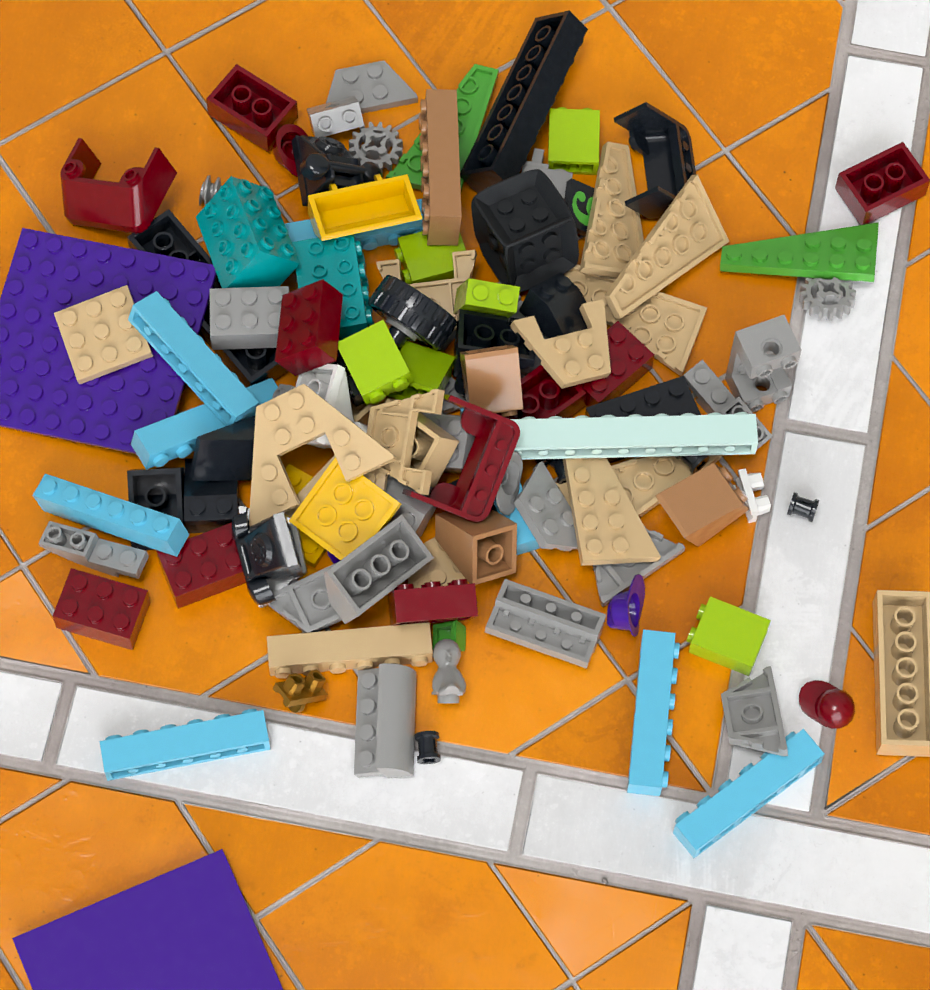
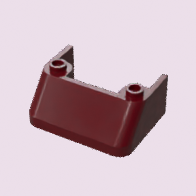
(113, 205)
(483, 468)

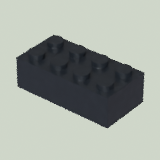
(664, 398)

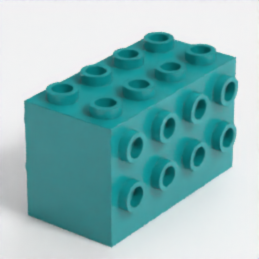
(247, 236)
(343, 267)

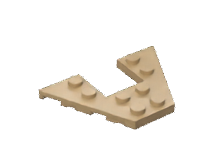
(290, 423)

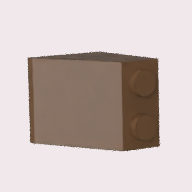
(493, 379)
(703, 503)
(480, 548)

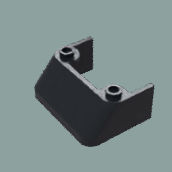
(666, 157)

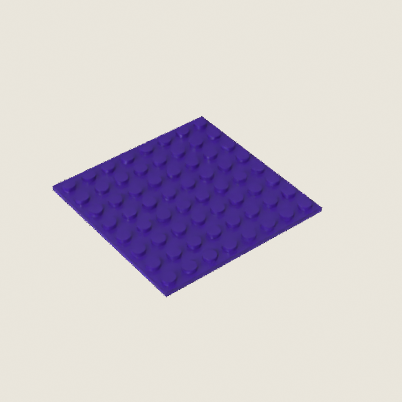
(35, 371)
(159, 935)

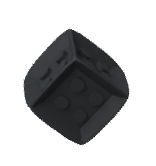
(525, 229)

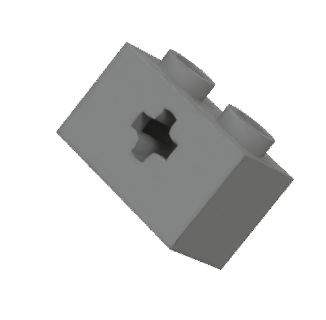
(335, 117)

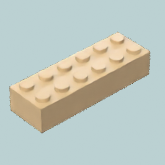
(902, 672)

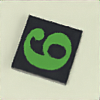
(579, 200)

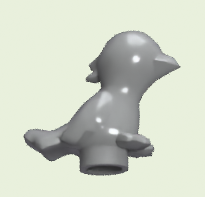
(448, 681)

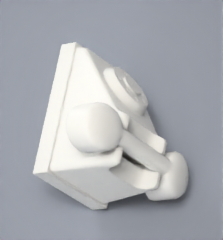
(332, 385)

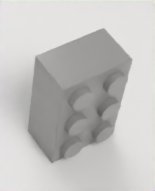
(245, 317)

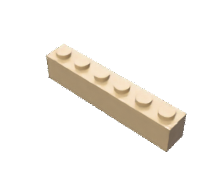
(349, 649)

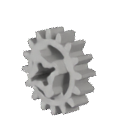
(376, 145)
(829, 297)

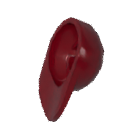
(826, 704)

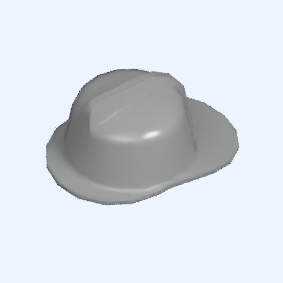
(510, 485)

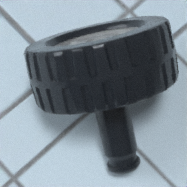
(411, 314)

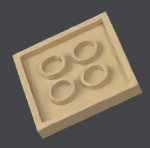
(101, 336)

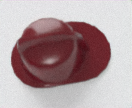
(283, 146)

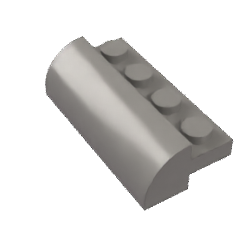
(545, 623)
(385, 721)

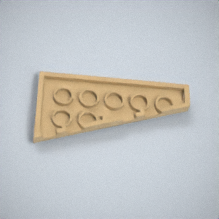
(676, 244)

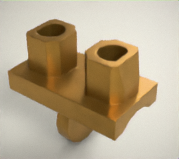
(300, 691)

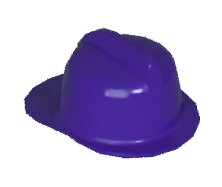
(626, 607)

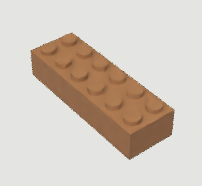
(440, 167)

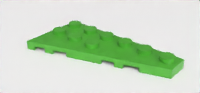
(472, 104)
(827, 254)

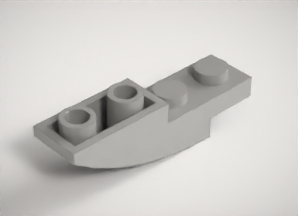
(715, 397)
(91, 551)

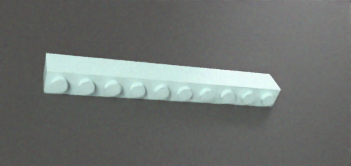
(637, 436)

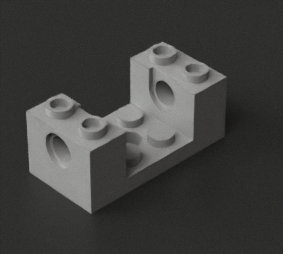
(759, 359)

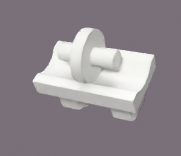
(748, 484)

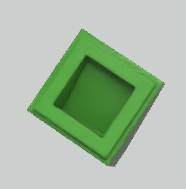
(450, 630)

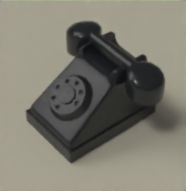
(327, 162)
(485, 330)
(265, 554)

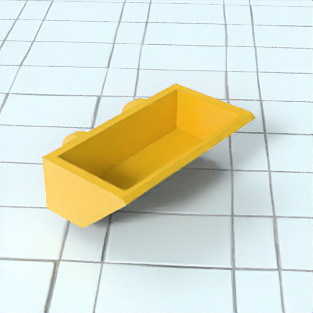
(363, 207)

